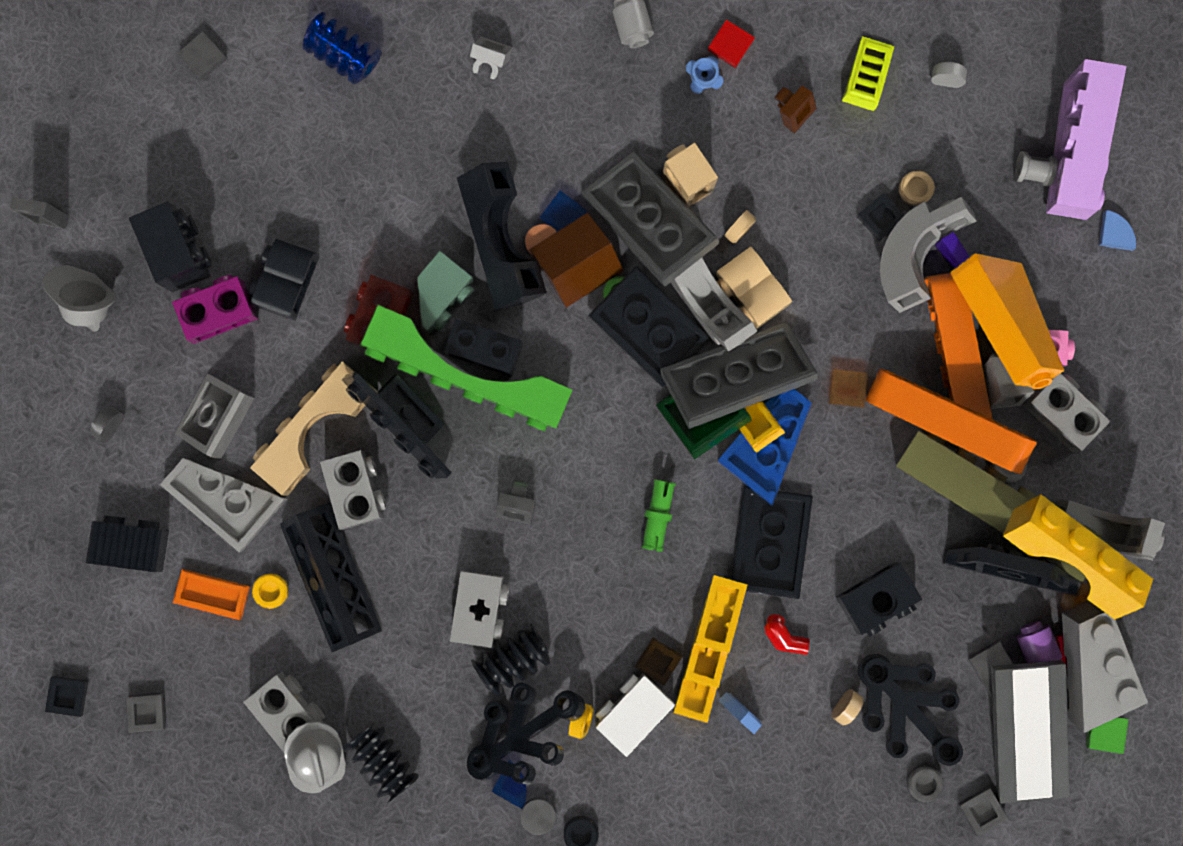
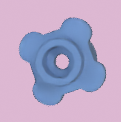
(707, 65)

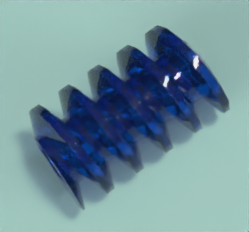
(338, 50)

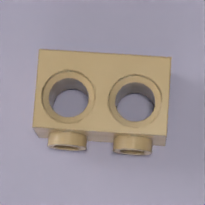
(689, 174)

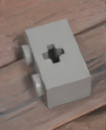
(466, 625)

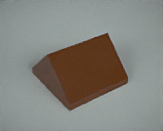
(577, 259)

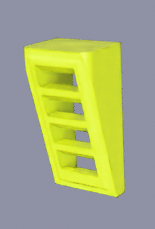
(861, 98)

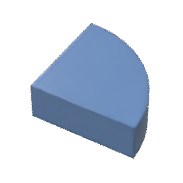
(1116, 232)
(736, 708)

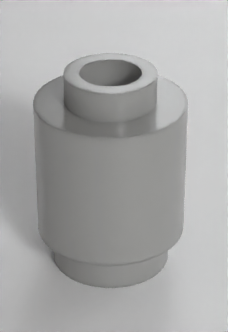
(632, 22)

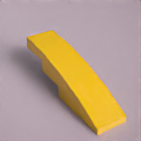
(710, 648)

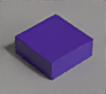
(952, 250)

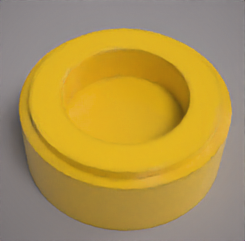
(270, 591)
(581, 726)

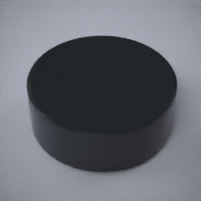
(581, 832)

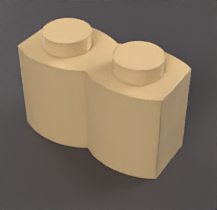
(753, 287)

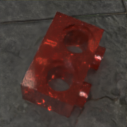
(366, 295)

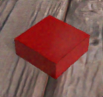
(731, 43)

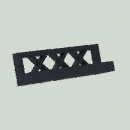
(320, 579)

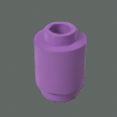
(1038, 643)

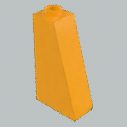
(1010, 318)

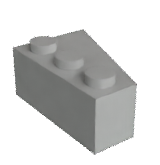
(1099, 668)

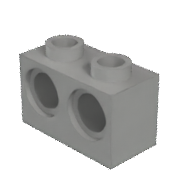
(1061, 419)
(343, 493)
(278, 719)

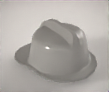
(79, 295)
(314, 757)

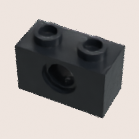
(858, 599)

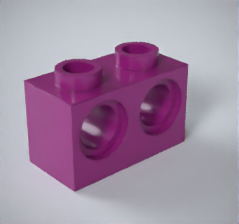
(217, 318)

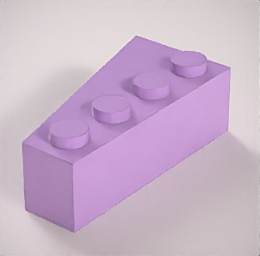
(1085, 138)

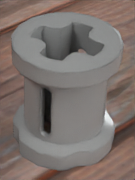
(1035, 168)

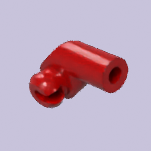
(781, 637)

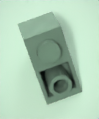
(440, 288)

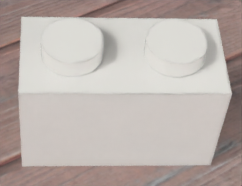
(633, 713)

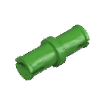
(658, 515)

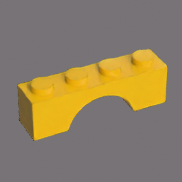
(1048, 531)

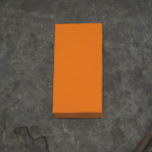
(211, 594)

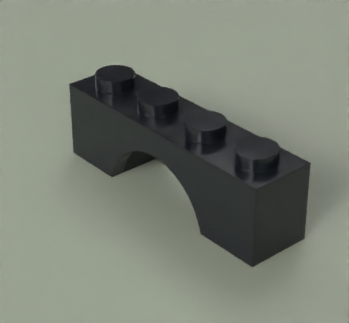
(487, 199)

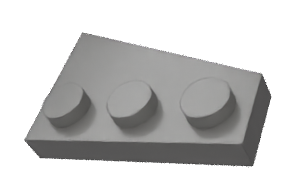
(222, 502)

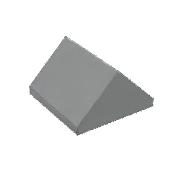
(214, 416)

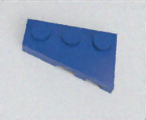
(767, 467)

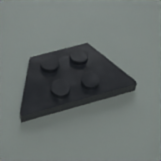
(1026, 570)

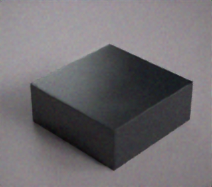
(880, 217)
(66, 696)

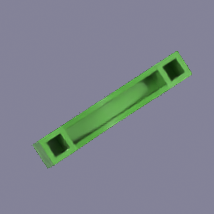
(398, 339)

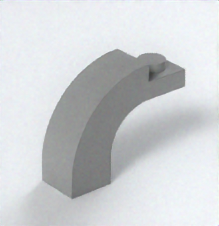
(908, 245)
(712, 307)
(1126, 535)

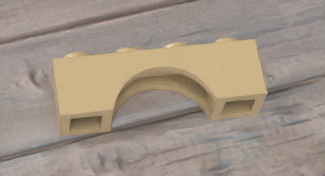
(283, 461)

